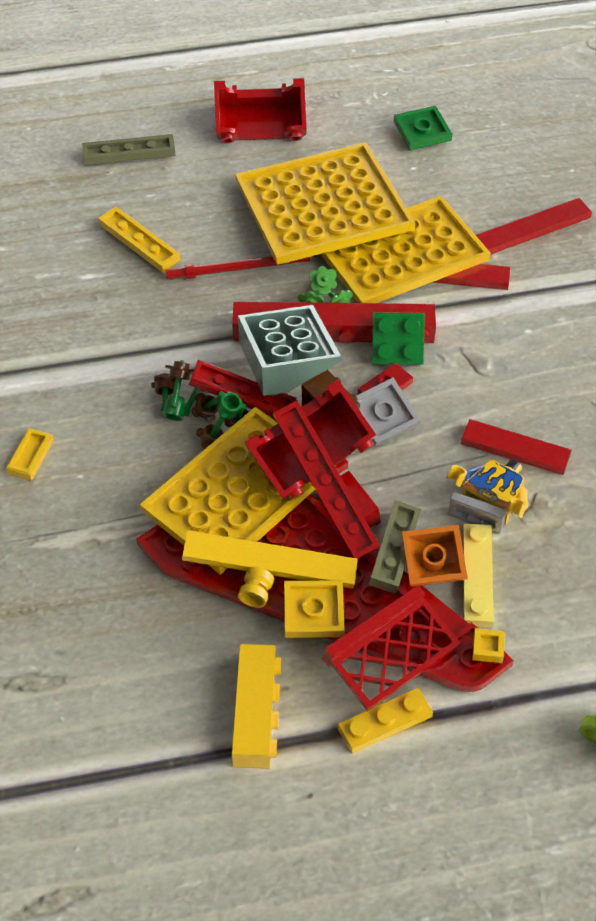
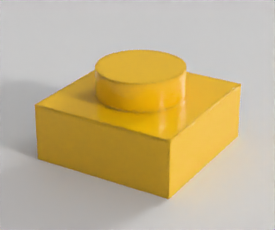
(488, 645)

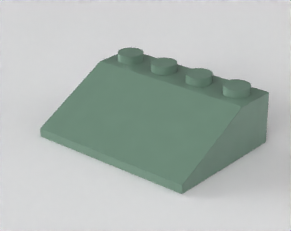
(286, 347)

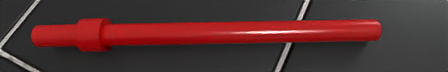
(191, 271)

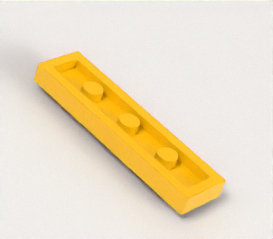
(139, 239)

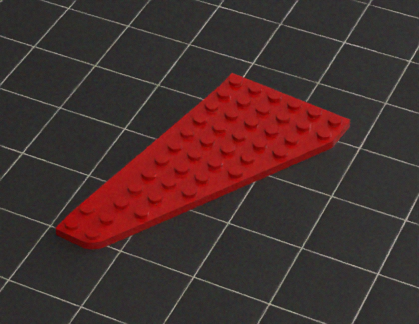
(313, 530)

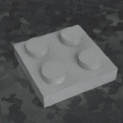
(387, 411)

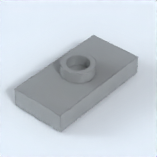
(476, 511)

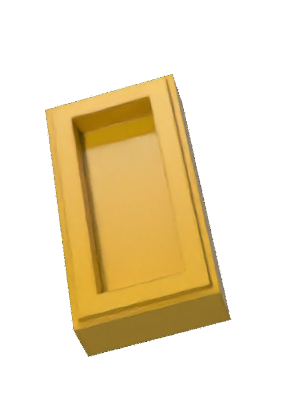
(29, 454)

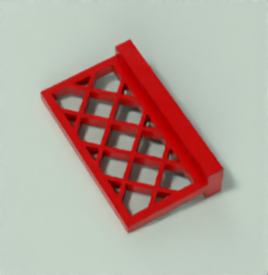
(377, 626)

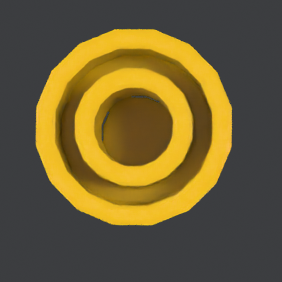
(256, 585)

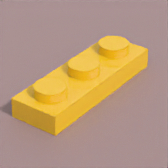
(385, 720)

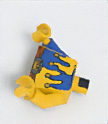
(495, 485)

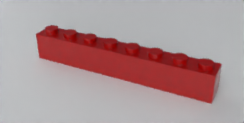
(343, 320)

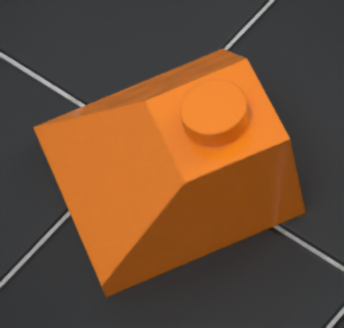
(434, 555)

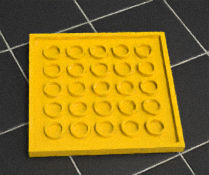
(323, 203)

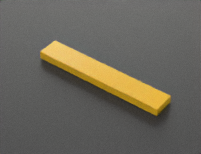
(276, 559)

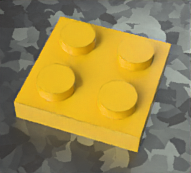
(314, 609)

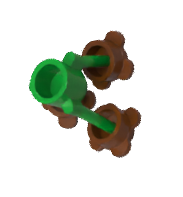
(169, 384)
(229, 408)

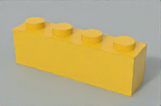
(255, 705)

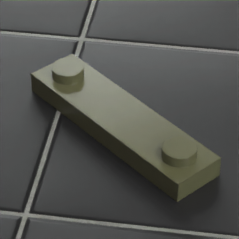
(128, 149)
(391, 555)

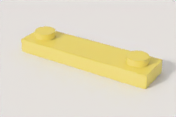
(479, 586)

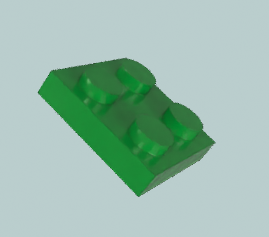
(422, 127)
(398, 338)

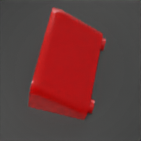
(260, 112)
(336, 423)

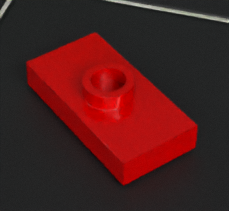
(395, 371)

